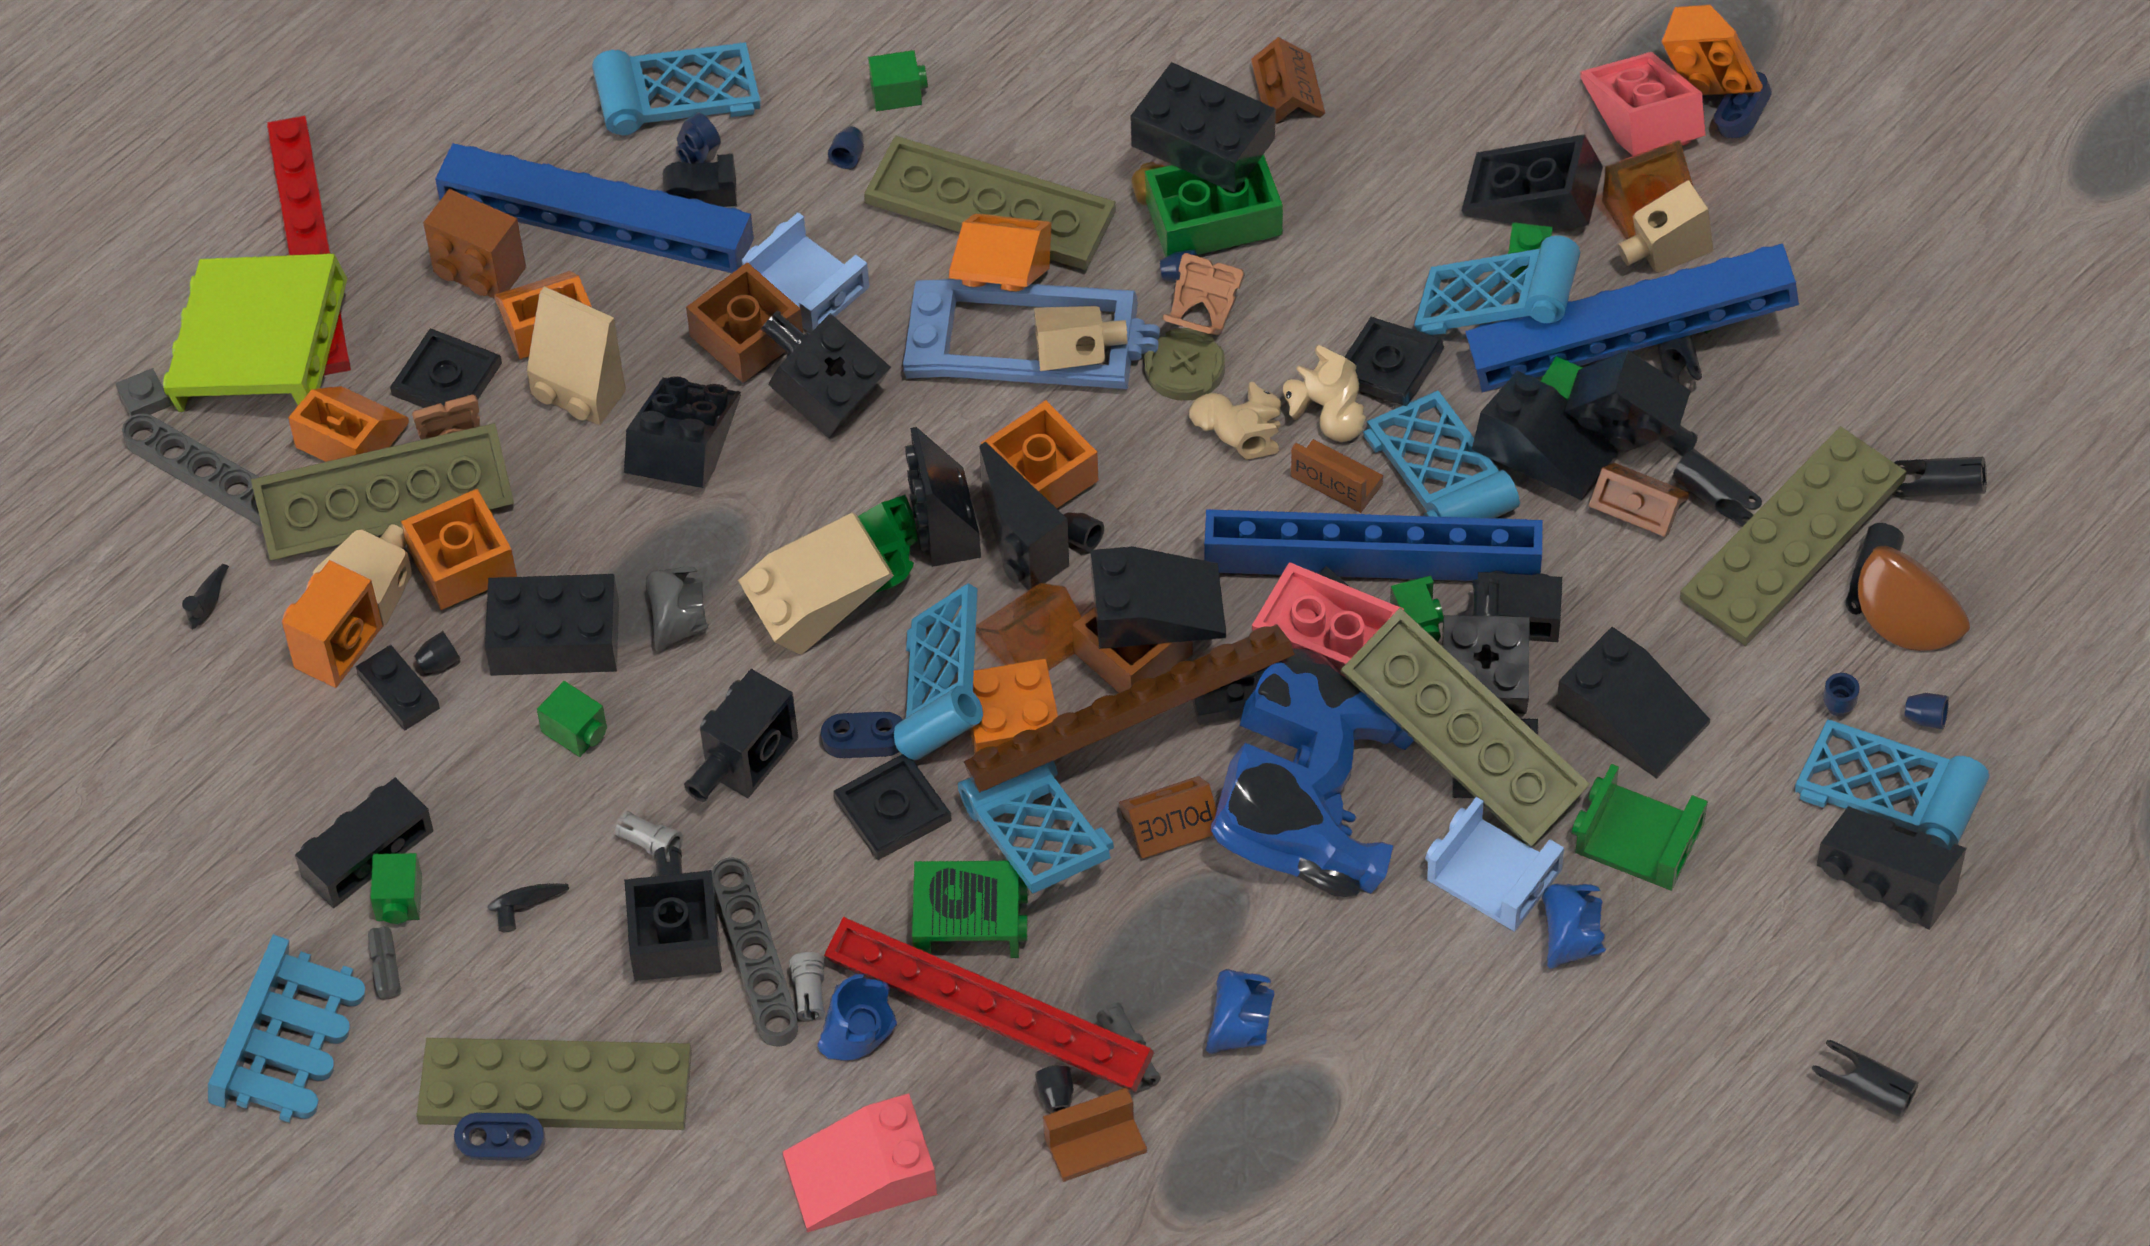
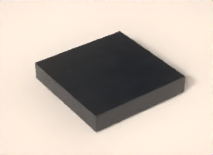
(1393, 359)
(444, 370)
(892, 806)

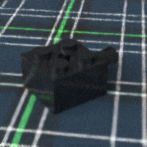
(824, 371)
(1631, 404)
(1495, 639)
(745, 737)
(672, 921)

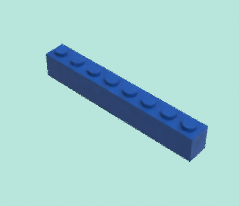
(600, 208)
(1637, 316)
(1371, 544)

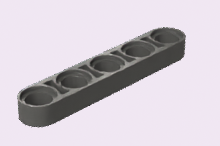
(185, 465)
(758, 969)

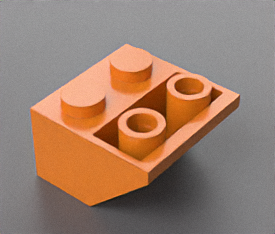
(1709, 52)
(1001, 251)
(520, 306)
(342, 424)

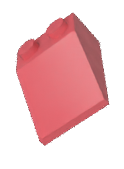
(1645, 102)
(1323, 614)
(861, 1165)

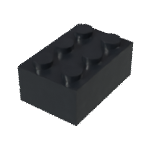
(1203, 127)
(552, 624)

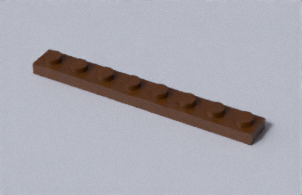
(1119, 711)

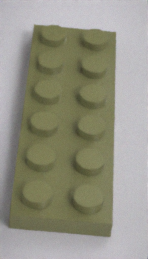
(952, 187)
(377, 489)
(1792, 535)
(1465, 727)
(557, 1082)

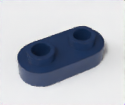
(1741, 111)
(697, 140)
(863, 735)
(501, 1136)

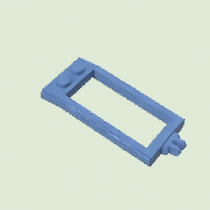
(933, 320)

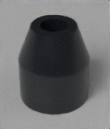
(1084, 530)
(436, 654)
(1055, 1087)

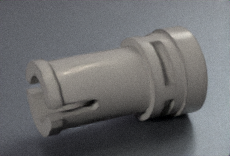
(648, 834)
(807, 976)

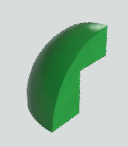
(893, 532)

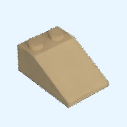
(575, 358)
(815, 582)

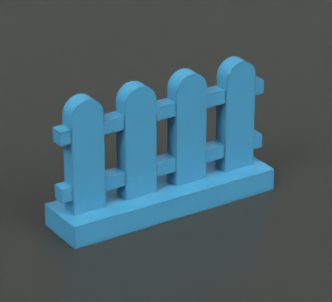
(268, 1048)

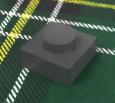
(143, 393)

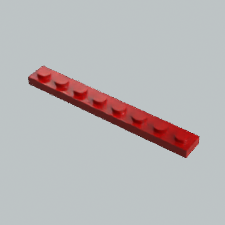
(303, 209)
(989, 1004)

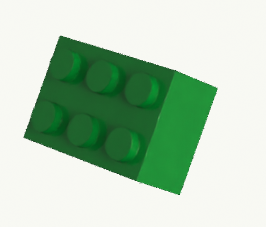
(1208, 218)

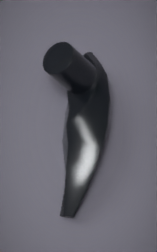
(205, 598)
(522, 898)

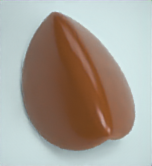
(1909, 602)

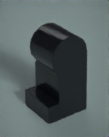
(708, 182)

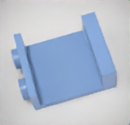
(808, 272)
(1491, 867)

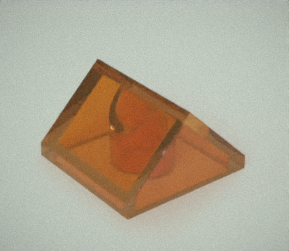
(1641, 180)
(1033, 627)

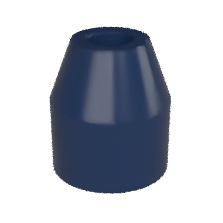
(846, 148)
(1170, 265)
(1841, 694)
(1927, 709)

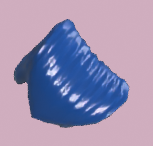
(1572, 923)
(1240, 1011)
(856, 1019)

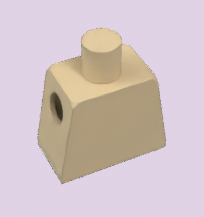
(1670, 230)
(1074, 336)
(379, 560)

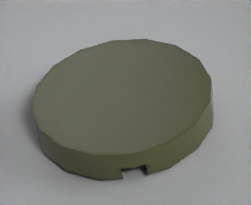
(1185, 364)

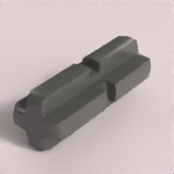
(384, 962)

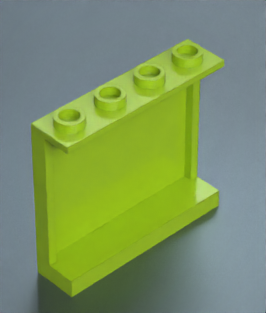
(256, 327)

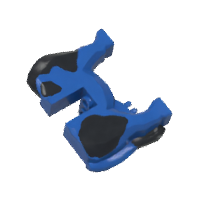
(1293, 811)

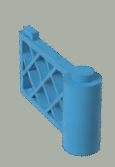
(627, 101)
(1542, 288)
(1467, 496)
(947, 709)
(1947, 796)
(1016, 797)

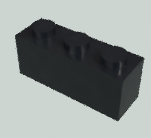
(342, 856)

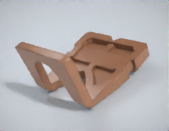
(1208, 284)
(453, 417)

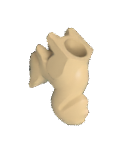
(1335, 388)
(1241, 426)

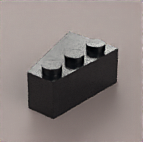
(1892, 866)

